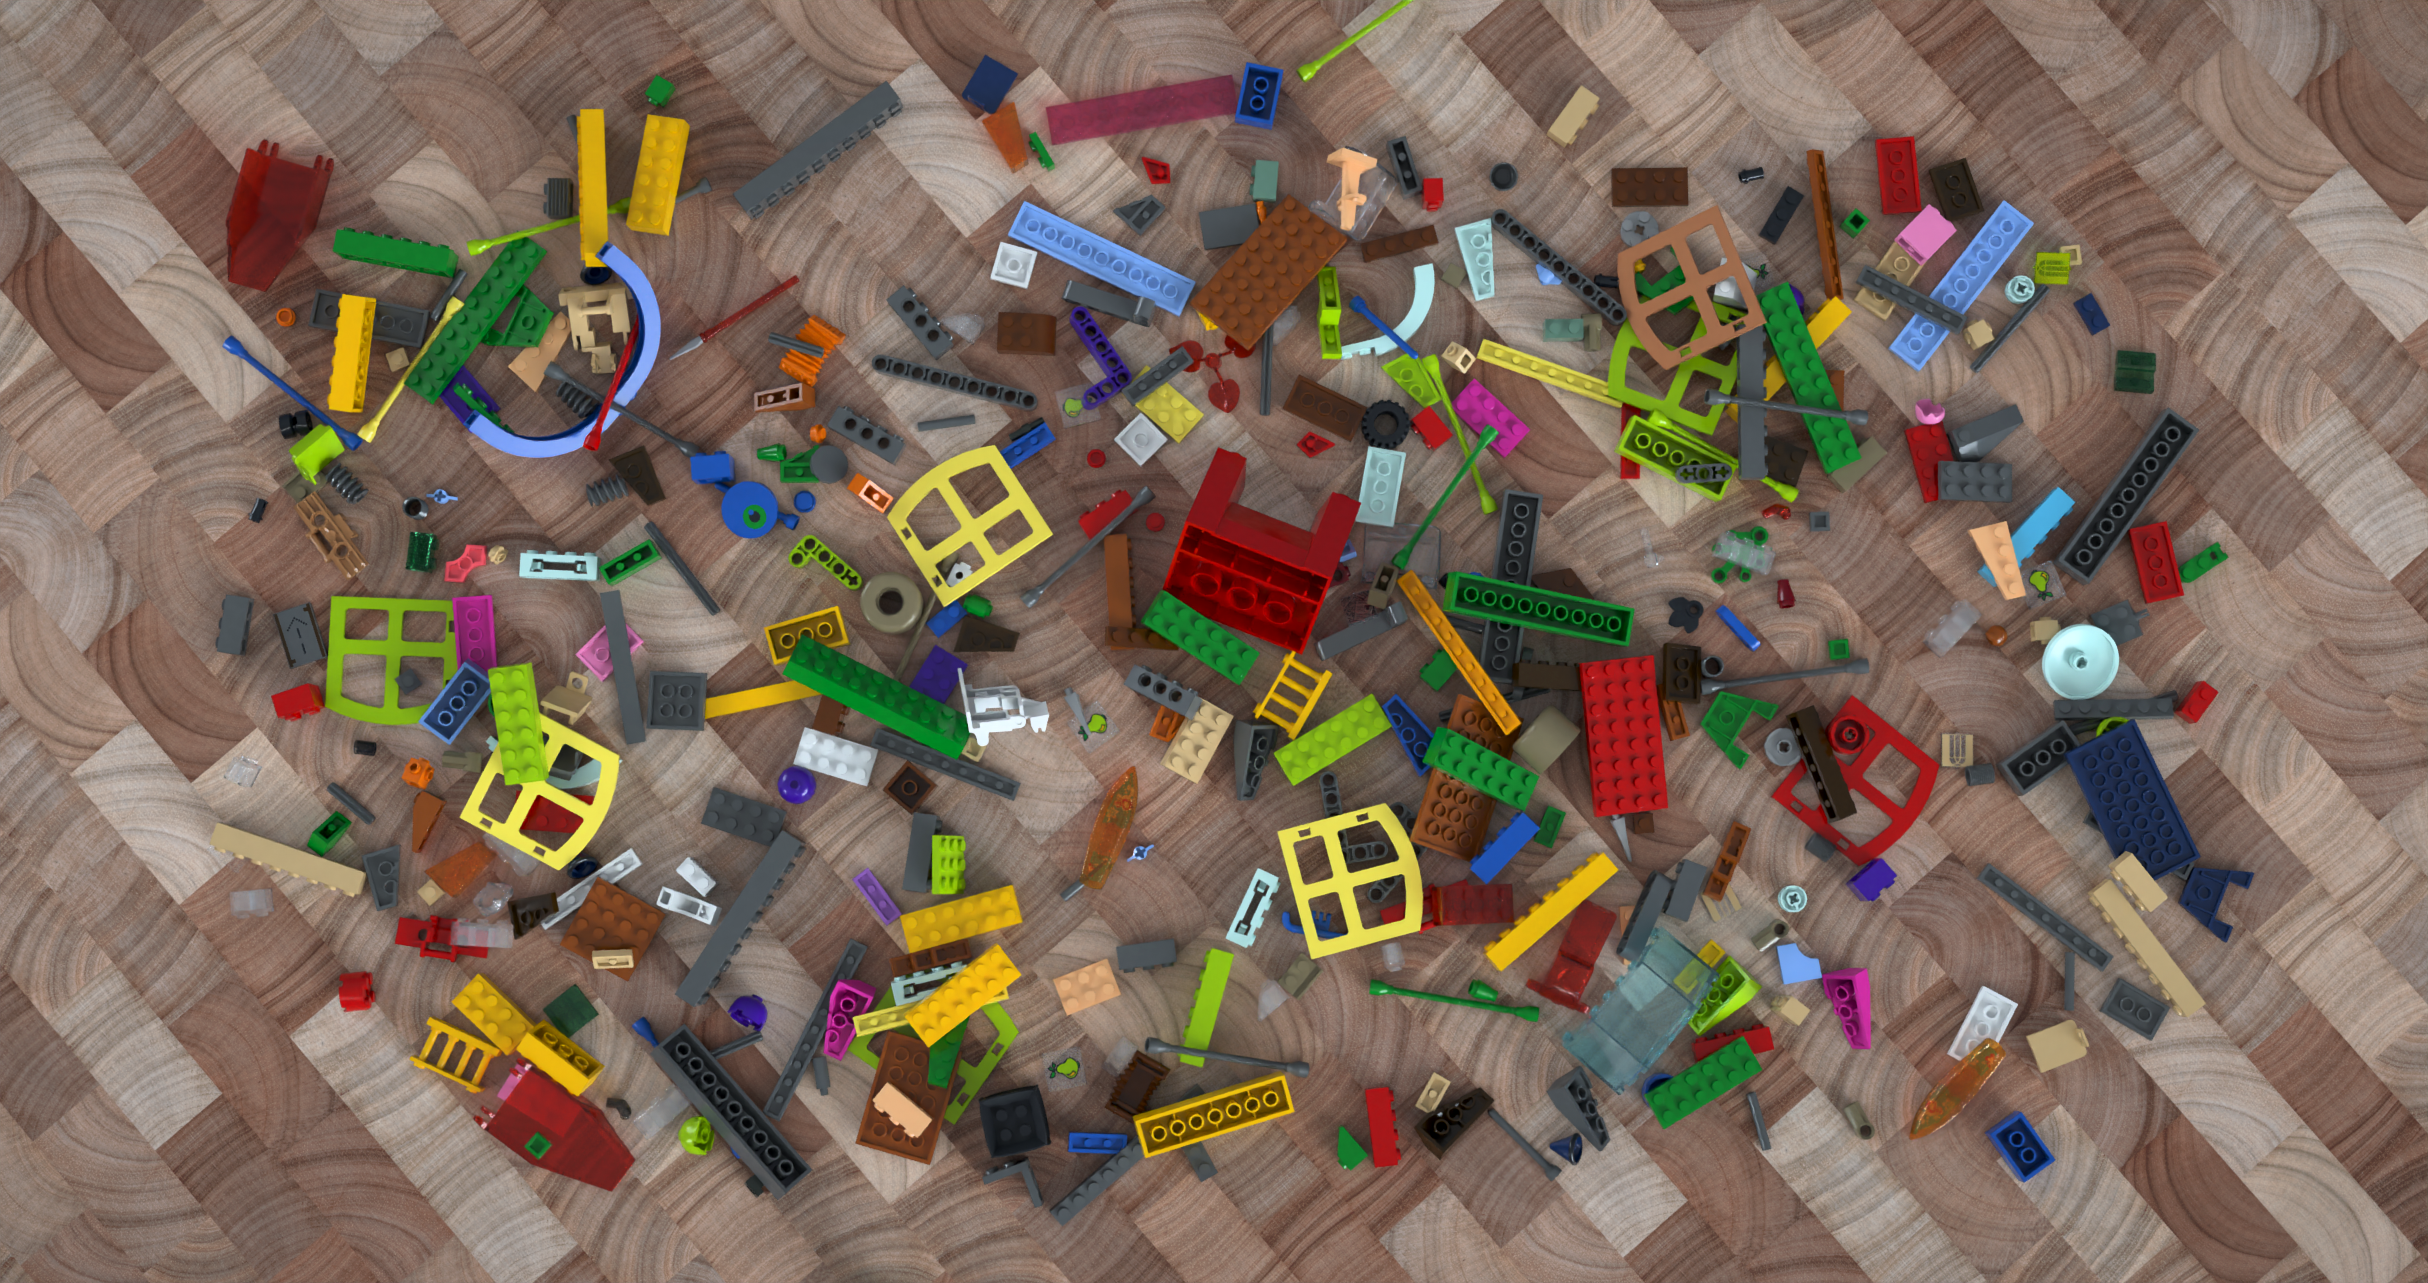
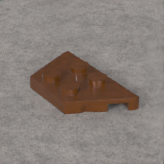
(1562, 581)

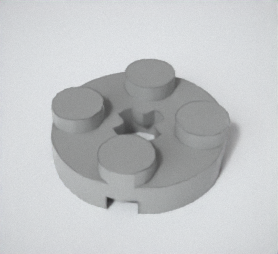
(1629, 225)
(1772, 747)

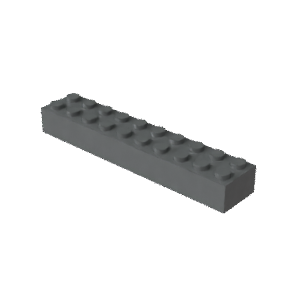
(819, 150)
(2125, 496)
(1512, 564)
(740, 918)
(730, 1111)

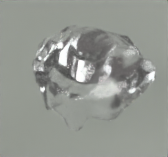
(492, 898)

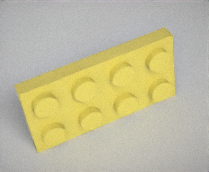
(1169, 410)

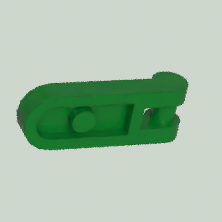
(2201, 563)

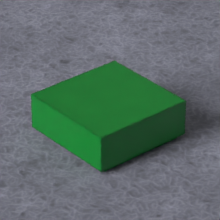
(1838, 649)
(538, 1145)

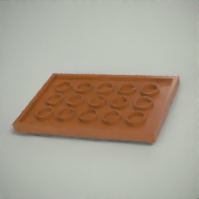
(906, 1066)

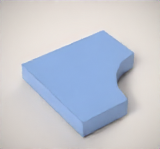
(1796, 966)

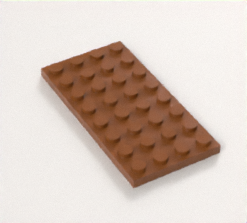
(1268, 272)
(1451, 813)

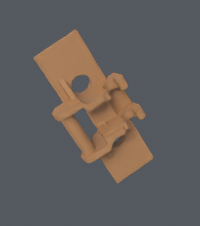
(336, 533)

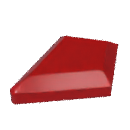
(1157, 171)
(1314, 444)

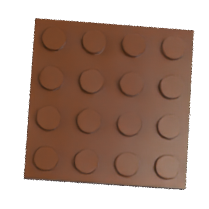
(612, 921)

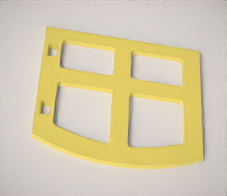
(971, 529)
(592, 814)
(1344, 882)

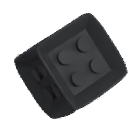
(1014, 1121)

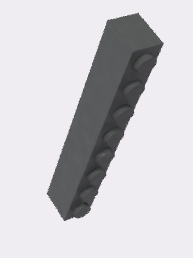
(1751, 419)

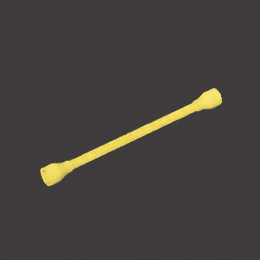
(369, 430)

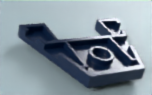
(2204, 895)

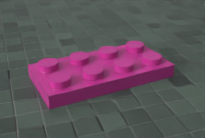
(1479, 407)
(475, 630)

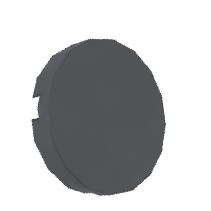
(829, 464)

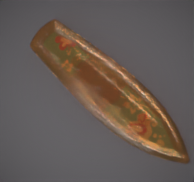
(1110, 830)
(1957, 1088)

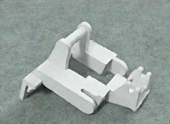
(1007, 697)

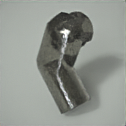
(622, 1107)

